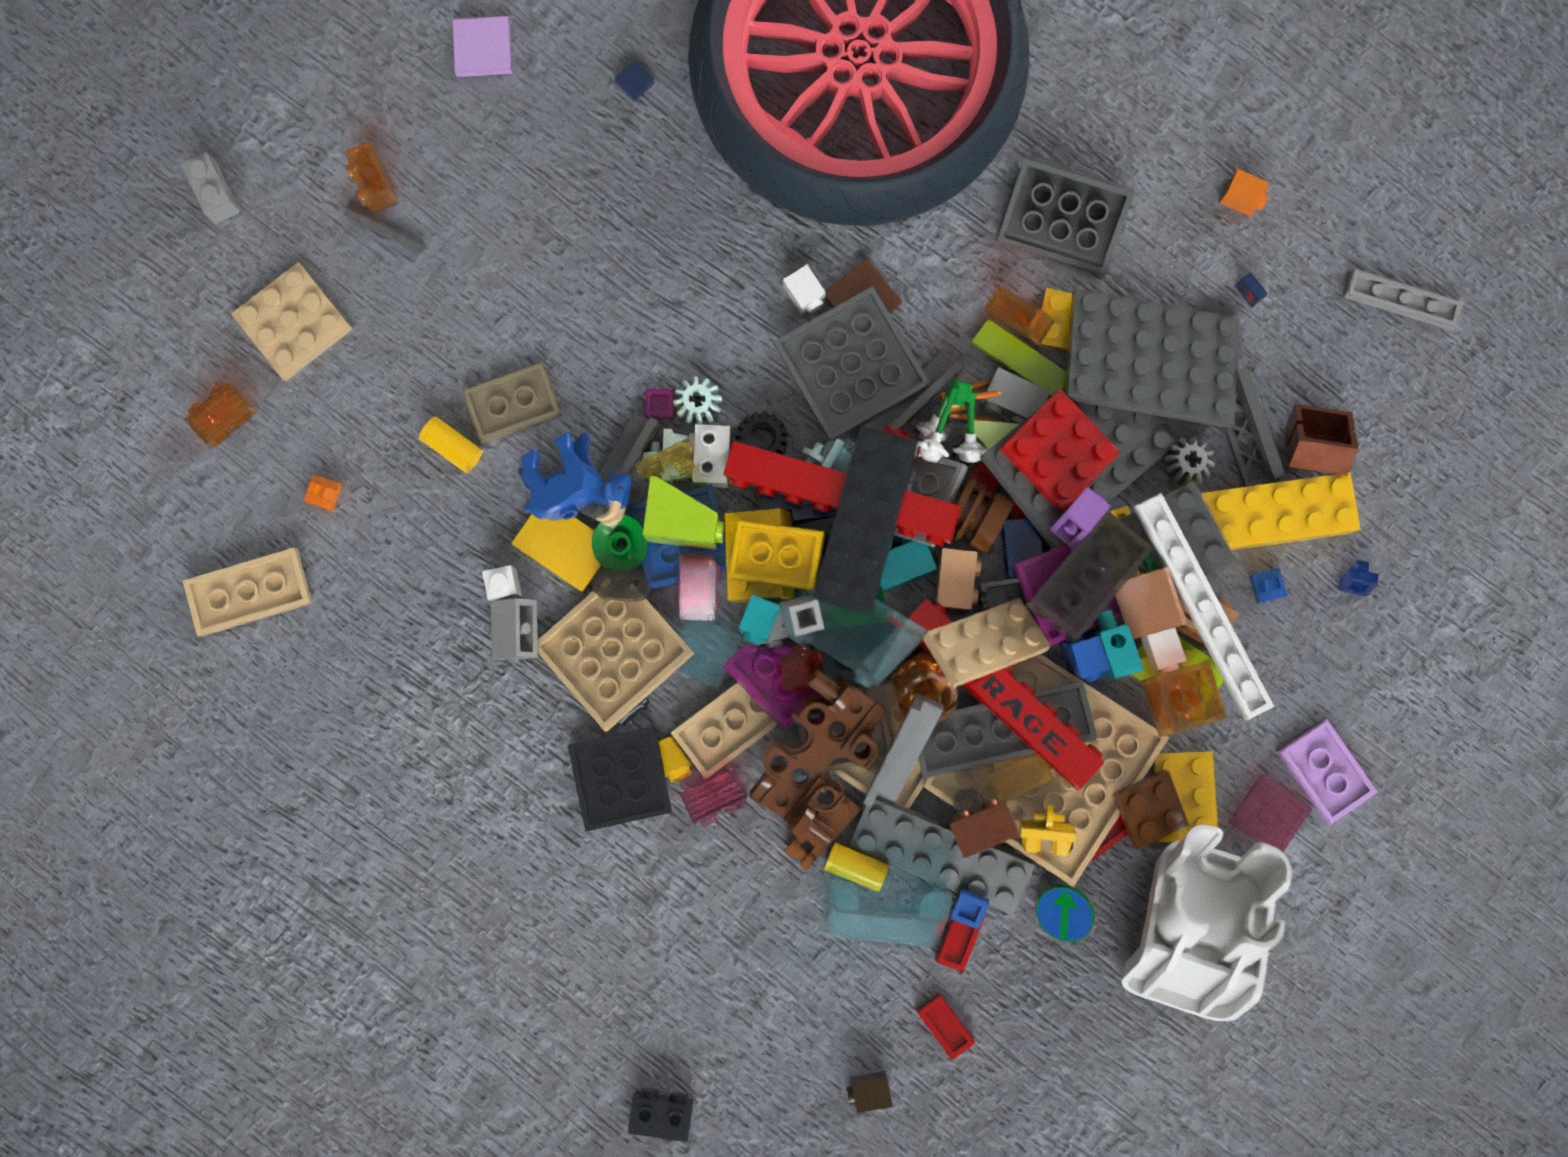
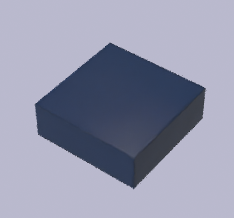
(634, 81)

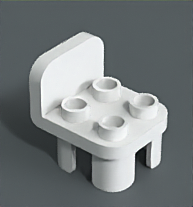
(1209, 926)

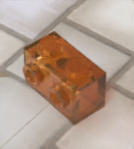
(371, 176)

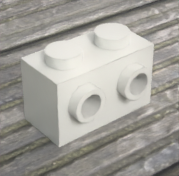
(711, 454)

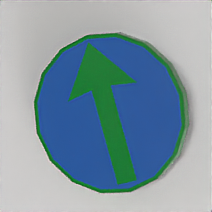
(1065, 913)

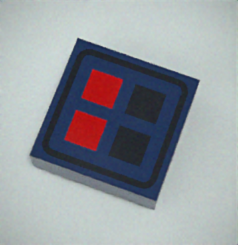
(1251, 289)

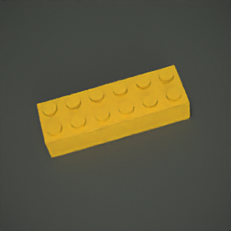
(1285, 511)

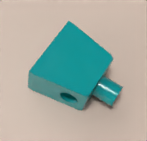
(1123, 656)

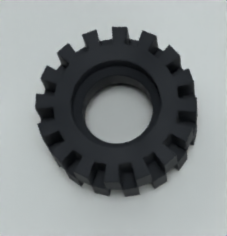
(767, 422)

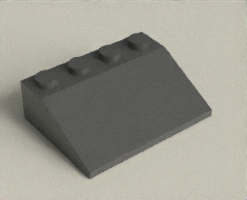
(1065, 214)

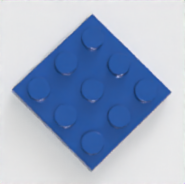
(662, 560)

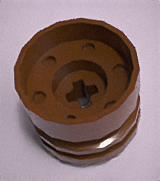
(980, 516)

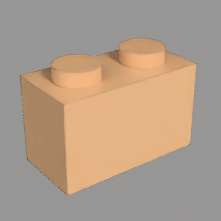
(956, 579)

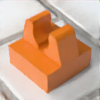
(323, 493)

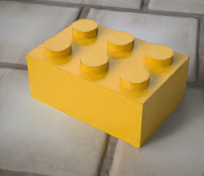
(739, 590)

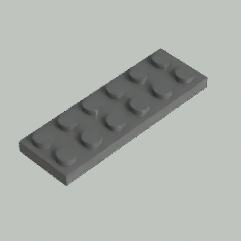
(979, 738)
(932, 853)

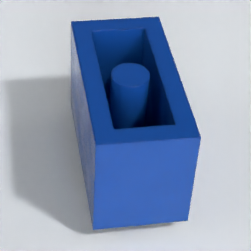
(1085, 657)

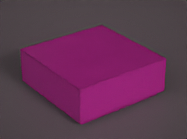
(659, 403)

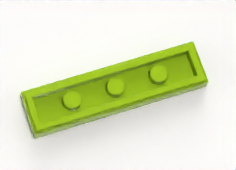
(1019, 357)

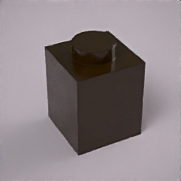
(869, 1092)

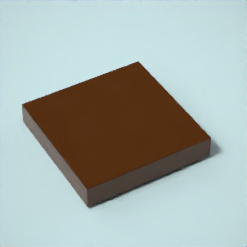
(859, 280)

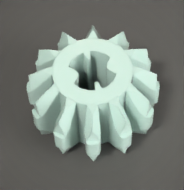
(688, 408)

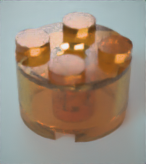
(923, 677)

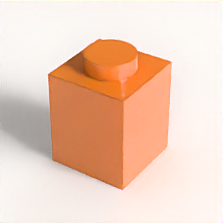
(1245, 193)

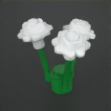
(932, 431)

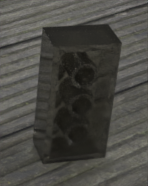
(1089, 577)

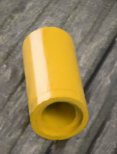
(450, 444)
(856, 867)

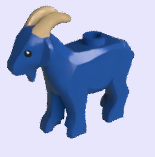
(574, 486)

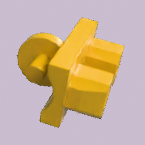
(1047, 827)

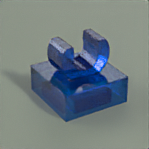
(1358, 579)

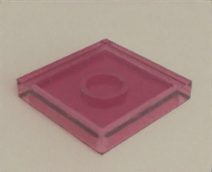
(1270, 814)

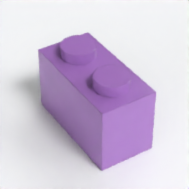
(1080, 517)

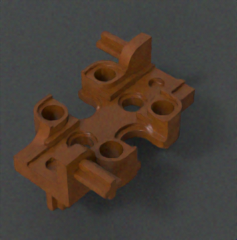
(798, 800)

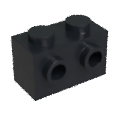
(661, 1115)

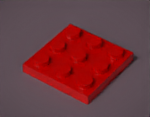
(1059, 450)

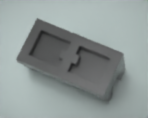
(999, 592)

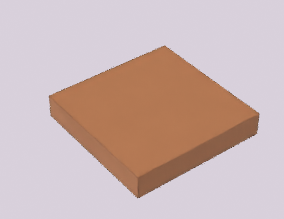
(1150, 603)

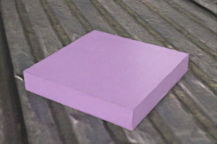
(482, 46)

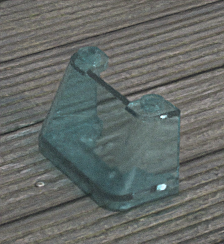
(864, 642)
(922, 928)

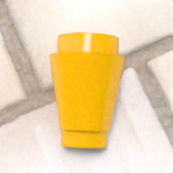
(674, 761)

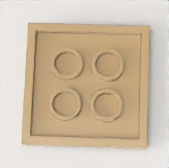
(291, 321)

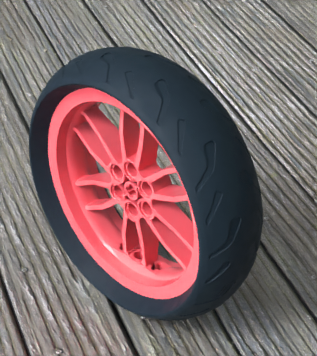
(852, 192)

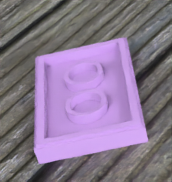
(1327, 771)

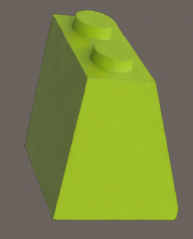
(679, 519)

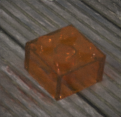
(1184, 698)

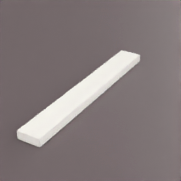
(1203, 607)

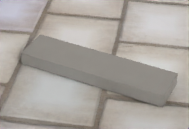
(1403, 299)

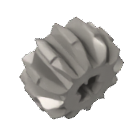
(1197, 455)

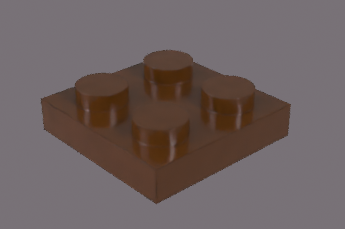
(1150, 809)

